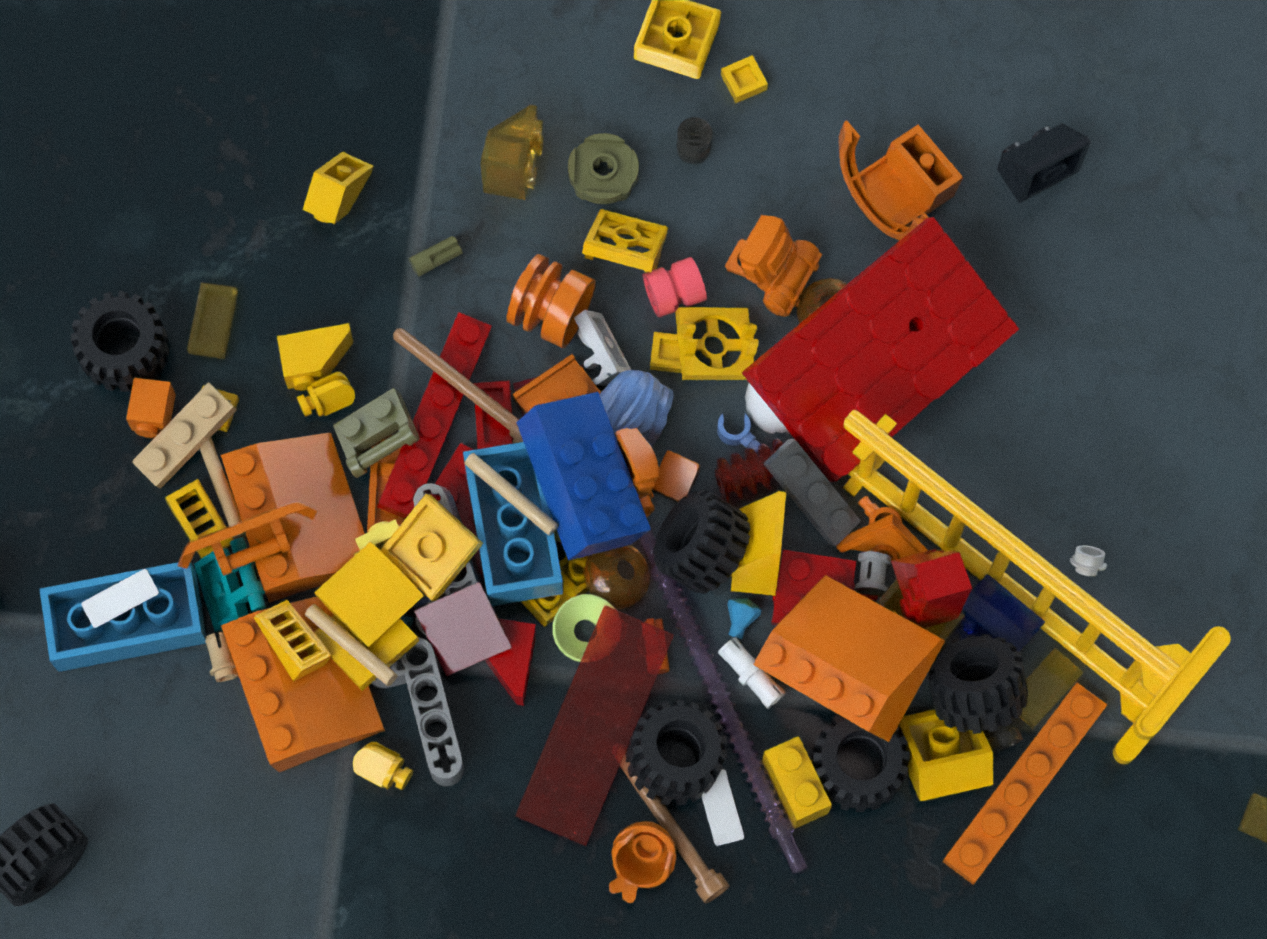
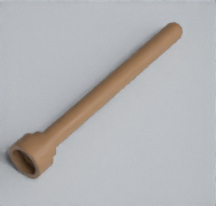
(459, 382)
(708, 881)

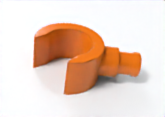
(874, 512)

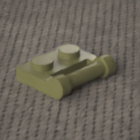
(370, 426)

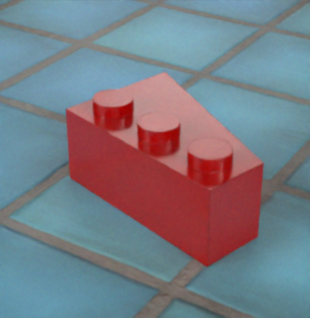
(932, 586)

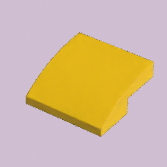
(369, 594)

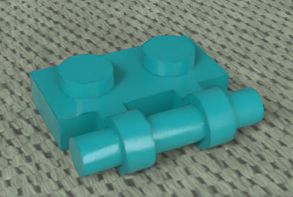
(223, 593)

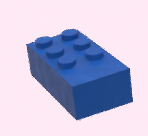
(583, 475)

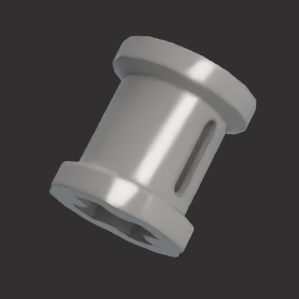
(872, 573)

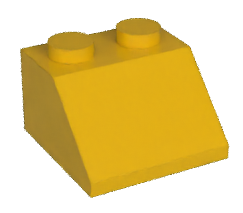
(761, 561)
(944, 758)

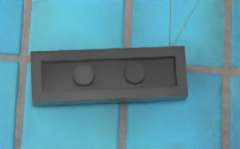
(812, 492)

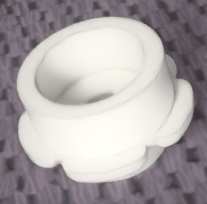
(1088, 560)

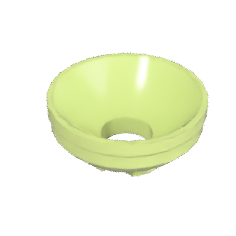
(574, 610)

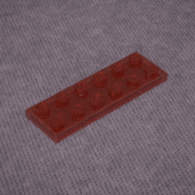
(594, 725)

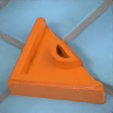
(883, 536)

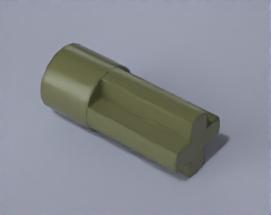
(435, 256)

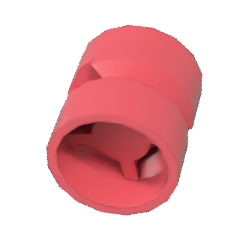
(674, 287)

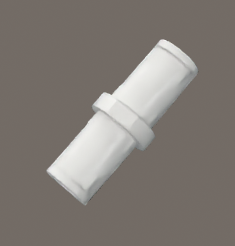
(755, 678)

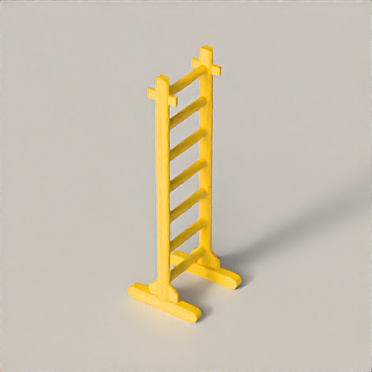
(1156, 678)

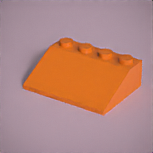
(305, 473)
(851, 656)
(300, 716)

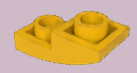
(574, 584)

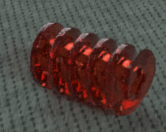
(745, 472)

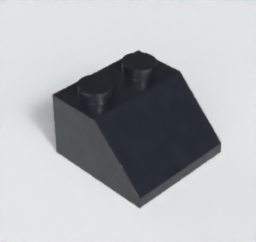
(1043, 160)

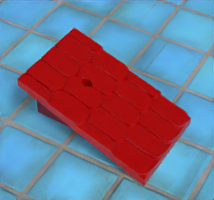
(881, 346)

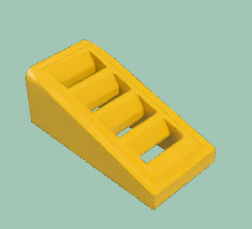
(185, 493)
(289, 656)

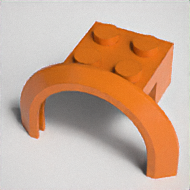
(901, 184)

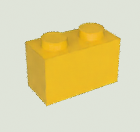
(796, 782)

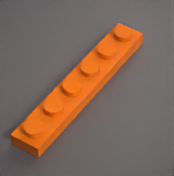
(1024, 783)

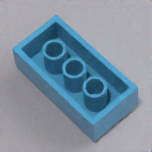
(515, 553)
(155, 626)

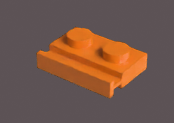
(558, 383)

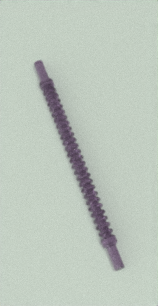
(780, 827)

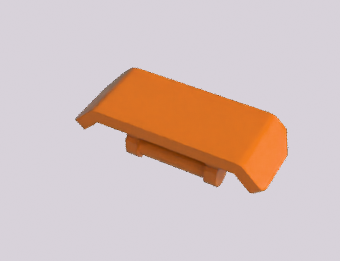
(253, 553)

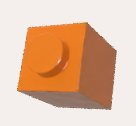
(150, 406)

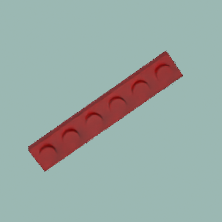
(434, 417)

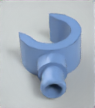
(745, 438)

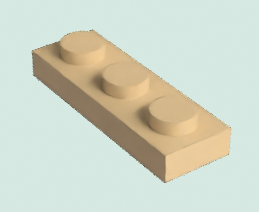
(184, 435)

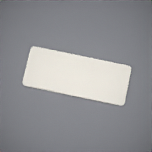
(120, 598)
(722, 812)

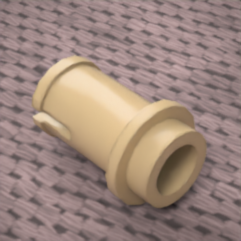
(221, 659)

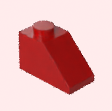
(514, 664)

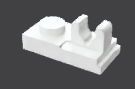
(597, 335)

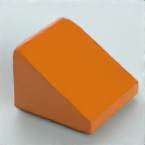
(676, 476)

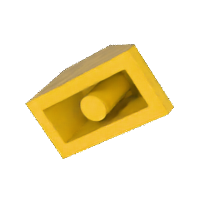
(336, 187)
(312, 354)

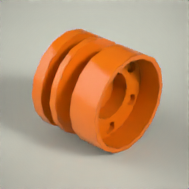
(543, 297)

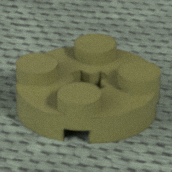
(598, 188)

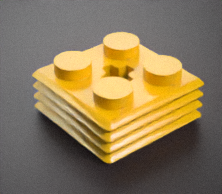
(682, 54)

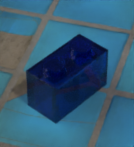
(999, 613)

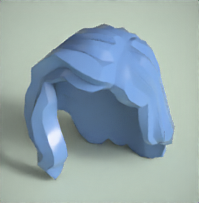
(637, 402)

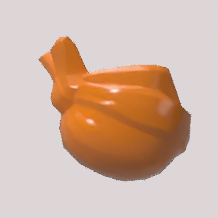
(642, 858)

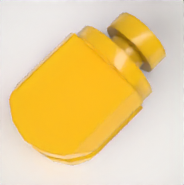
(327, 395)
(381, 766)

